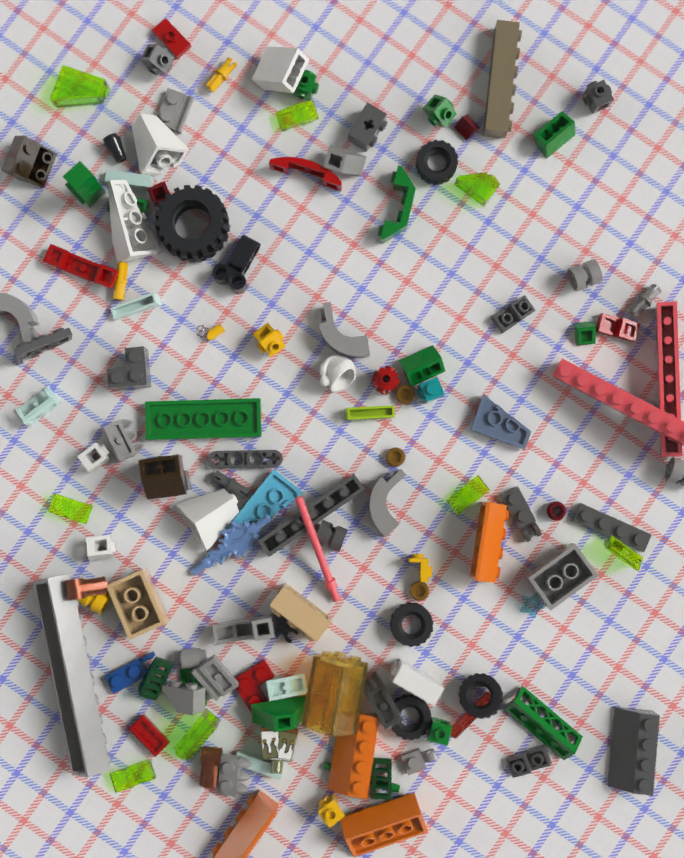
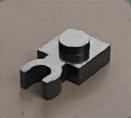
(280, 626)

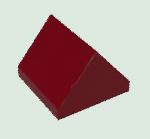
(466, 127)
(158, 192)

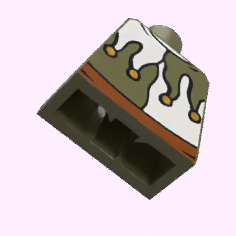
(278, 747)

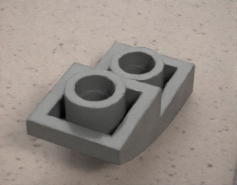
(513, 314)
(528, 760)

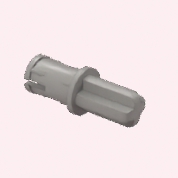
(644, 301)

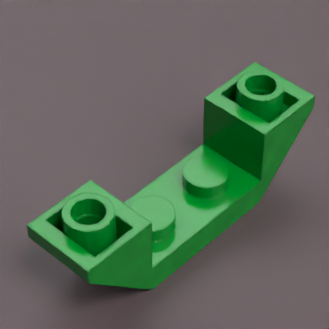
(404, 184)

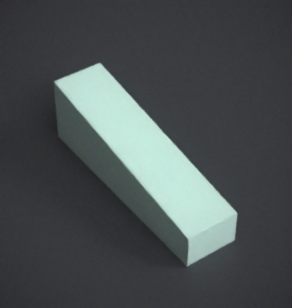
(134, 180)
(136, 306)
(259, 765)

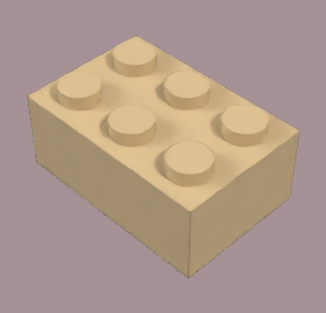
(137, 603)
(300, 613)

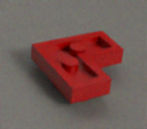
(251, 680)

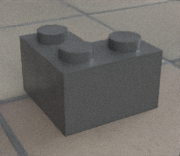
(136, 372)

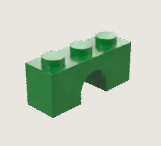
(83, 184)

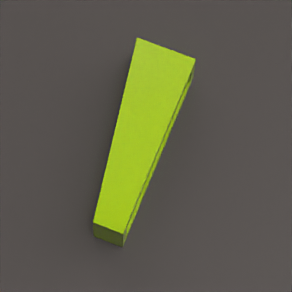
(366, 413)

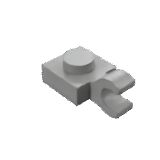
(415, 760)

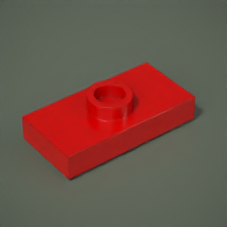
(171, 38)
(149, 735)

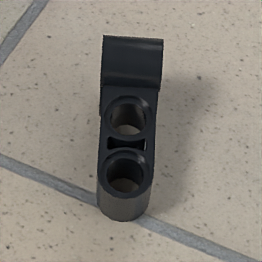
(238, 264)

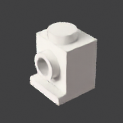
(88, 460)
(98, 542)

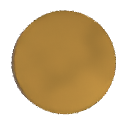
(405, 394)
(395, 457)
(419, 590)

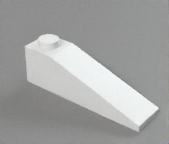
(130, 231)

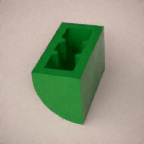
(555, 134)
(422, 365)

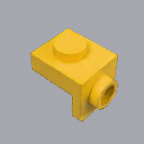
(425, 570)
(329, 810)

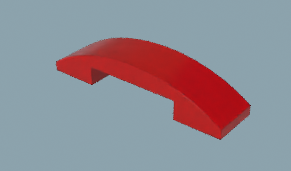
(283, 164)
(81, 267)

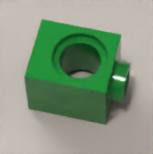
(439, 731)

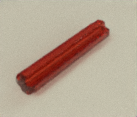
(466, 720)

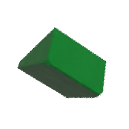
(585, 333)

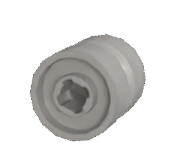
(587, 274)
(675, 471)

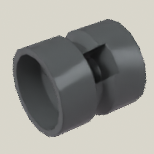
(331, 535)

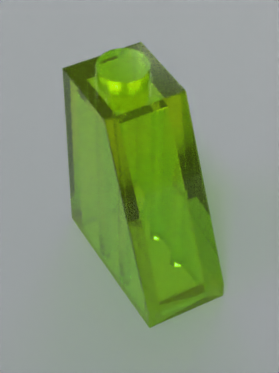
(78, 89)
(196, 735)

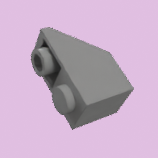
(344, 161)
(185, 698)

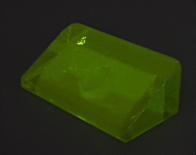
(623, 552)

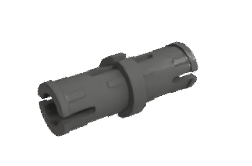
(230, 485)

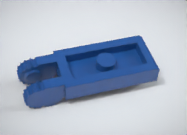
(128, 674)

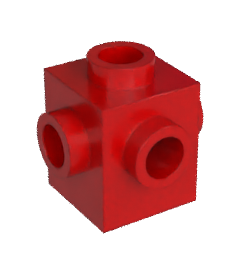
(381, 386)

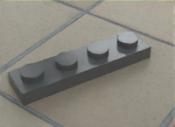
(611, 526)

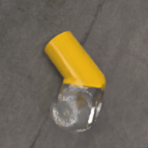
(209, 334)

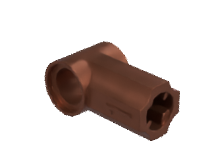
(83, 587)
(210, 763)

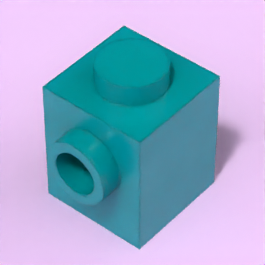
(430, 390)

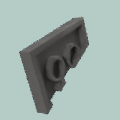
(41, 342)

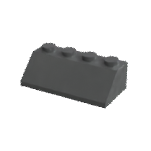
(633, 750)

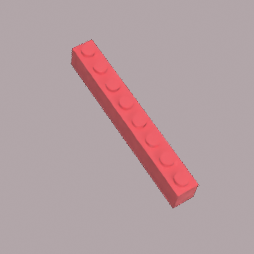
(668, 370)
(620, 401)

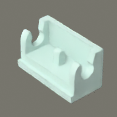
(38, 406)
(287, 687)

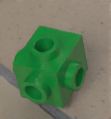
(307, 86)
(439, 111)

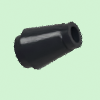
(115, 147)

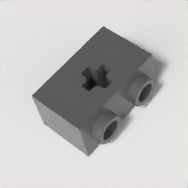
(368, 117)

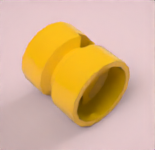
(97, 603)

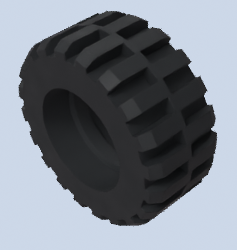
(185, 200)

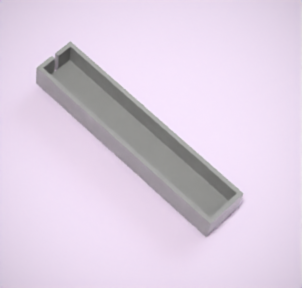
(72, 677)

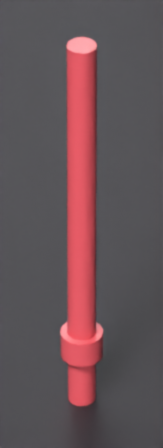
(330, 582)

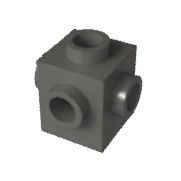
(157, 59)
(597, 96)

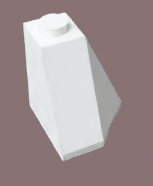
(156, 145)
(209, 515)

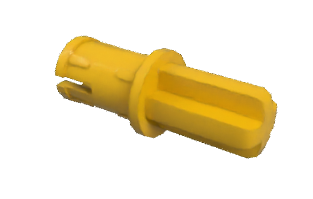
(221, 75)
(121, 281)

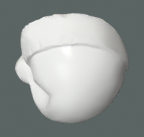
(337, 373)

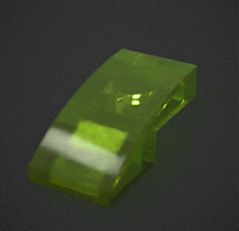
(297, 114)
(467, 495)
(70, 508)
(132, 775)

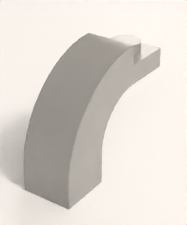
(23, 314)
(346, 346)
(377, 503)
(243, 629)

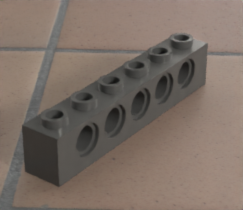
(317, 510)

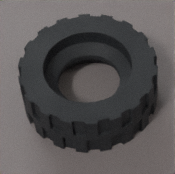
(445, 150)
(426, 624)
(495, 700)
(423, 723)

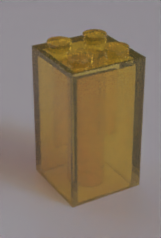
(334, 693)

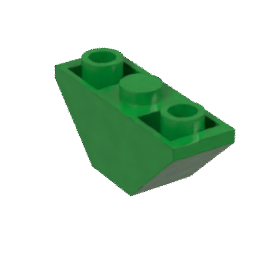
(279, 714)

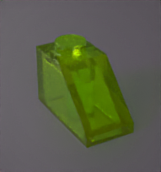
(478, 186)

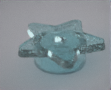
(536, 605)

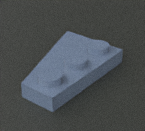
(499, 425)

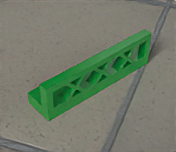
(542, 726)

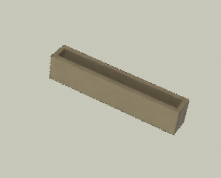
(501, 79)

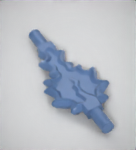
(236, 540)

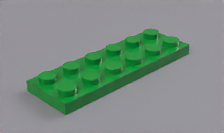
(203, 419)

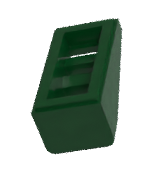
(151, 690)
(384, 796)

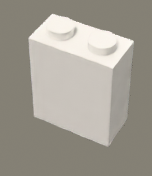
(280, 69)
(416, 681)

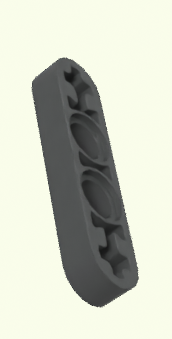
(245, 459)

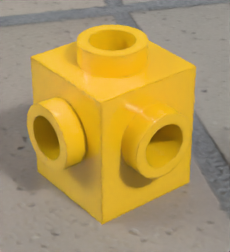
(269, 340)

